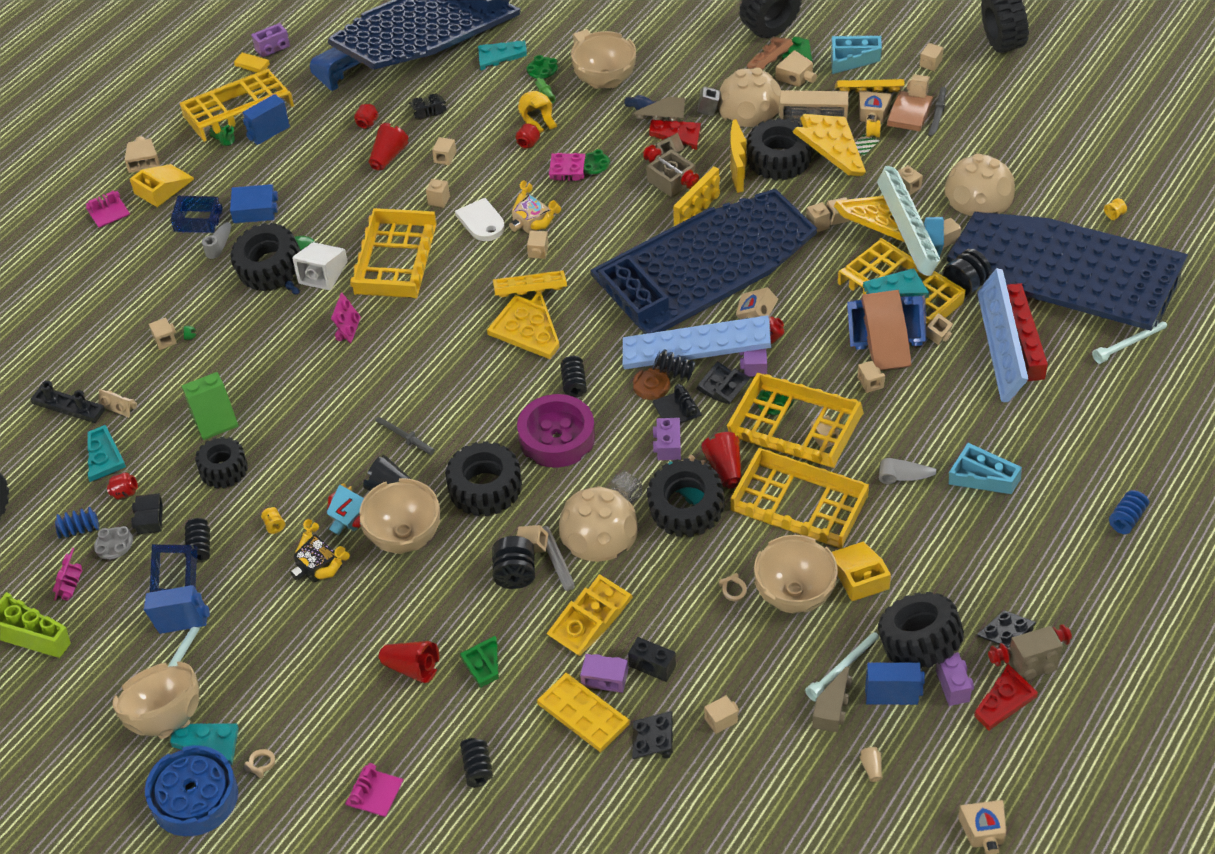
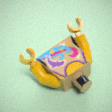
(530, 213)

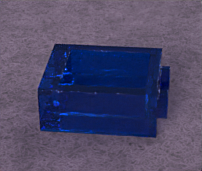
(196, 203)
(191, 563)

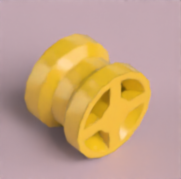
(873, 128)
(1115, 209)

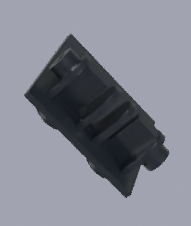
(421, 104)
(677, 405)
(1005, 627)
(653, 736)

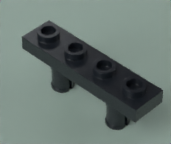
(72, 405)

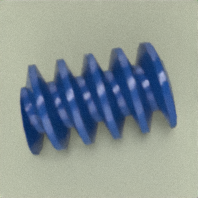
(1128, 511)
(76, 523)

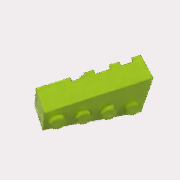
(30, 629)

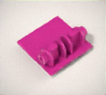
(568, 165)
(108, 209)
(345, 319)
(67, 578)
(374, 791)

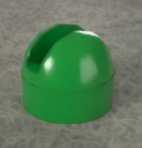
(187, 332)

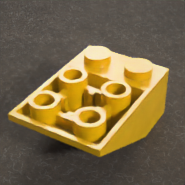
(159, 183)
(861, 571)

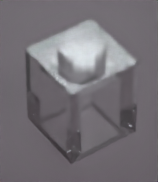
(627, 486)

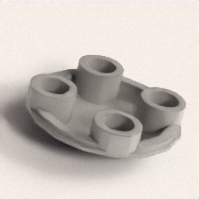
(113, 542)

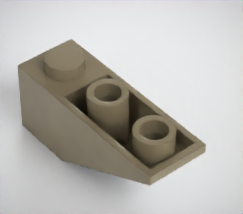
(666, 108)
(830, 702)

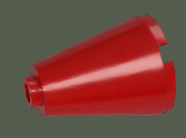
(387, 145)
(724, 457)
(411, 659)

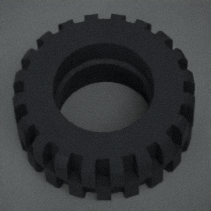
(769, 17)
(1005, 24)
(777, 163)
(255, 244)
(682, 475)
(487, 497)
(921, 629)

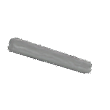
(558, 562)

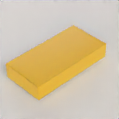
(251, 62)

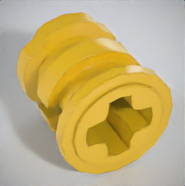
(272, 520)

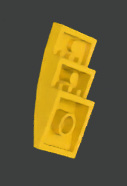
(738, 156)
(589, 615)

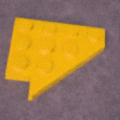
(833, 140)
(870, 212)
(526, 326)

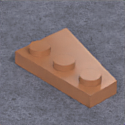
(770, 53)

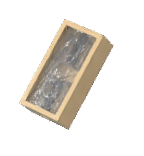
(828, 103)

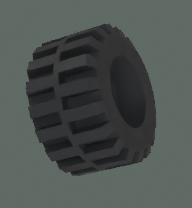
(223, 473)

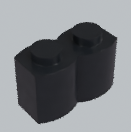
(148, 513)

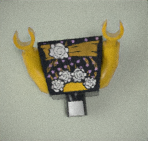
(315, 557)

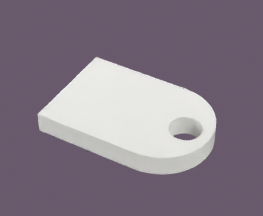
(481, 218)

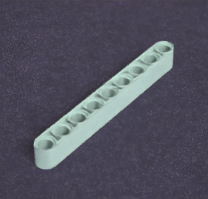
(908, 221)

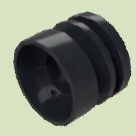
(968, 270)
(513, 562)

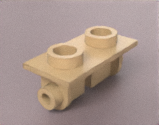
(116, 403)

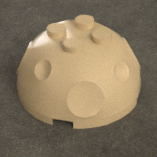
(603, 59)
(749, 97)
(980, 185)
(400, 515)
(598, 524)
(795, 573)
(158, 700)

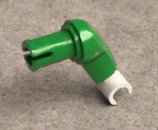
(225, 136)

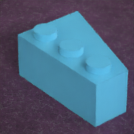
(854, 52)
(984, 471)

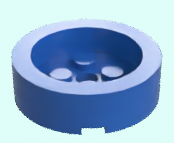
(196, 809)

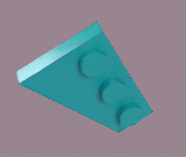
(495, 53)
(103, 454)

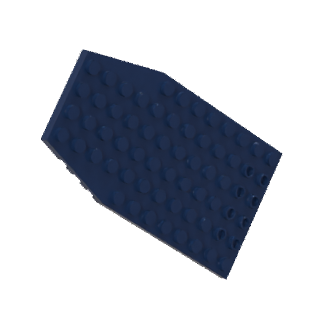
(417, 28)
(704, 260)
(1077, 266)

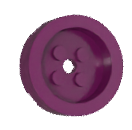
(551, 415)

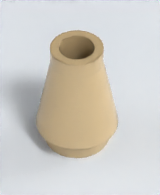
(871, 761)

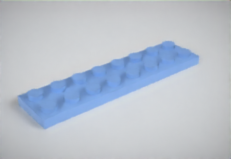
(1002, 336)
(698, 341)

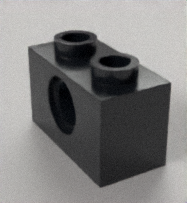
(652, 659)

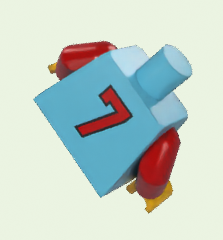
(344, 509)

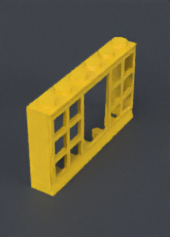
(228, 92)
(888, 250)
(393, 287)
(803, 393)
(806, 472)

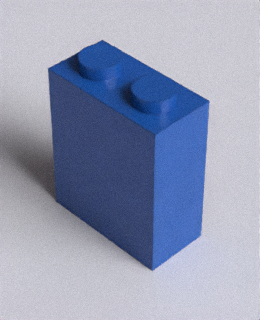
(265, 119)
(253, 203)
(176, 609)
(894, 683)

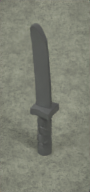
(939, 107)
(410, 438)

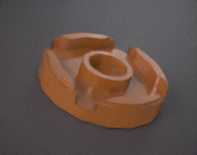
(651, 384)

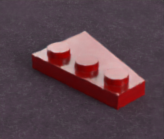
(687, 131)
(1004, 699)

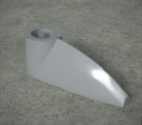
(215, 243)
(902, 470)

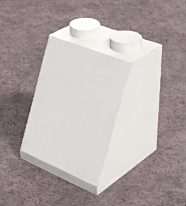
(319, 265)

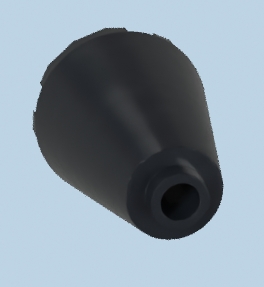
(383, 471)

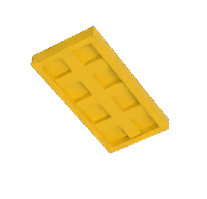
(877, 86)
(698, 197)
(533, 282)
(583, 712)

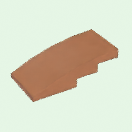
(909, 111)
(886, 330)

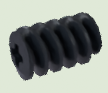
(674, 365)
(573, 376)
(198, 534)
(476, 762)

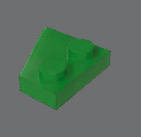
(801, 46)
(482, 661)

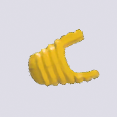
(536, 100)

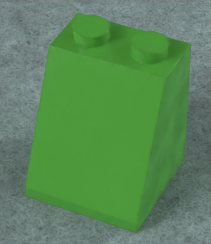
(209, 406)

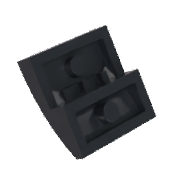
(722, 383)

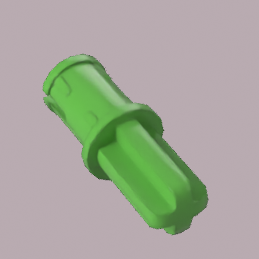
(545, 89)

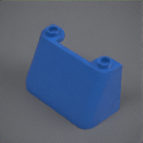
(330, 66)
(914, 314)

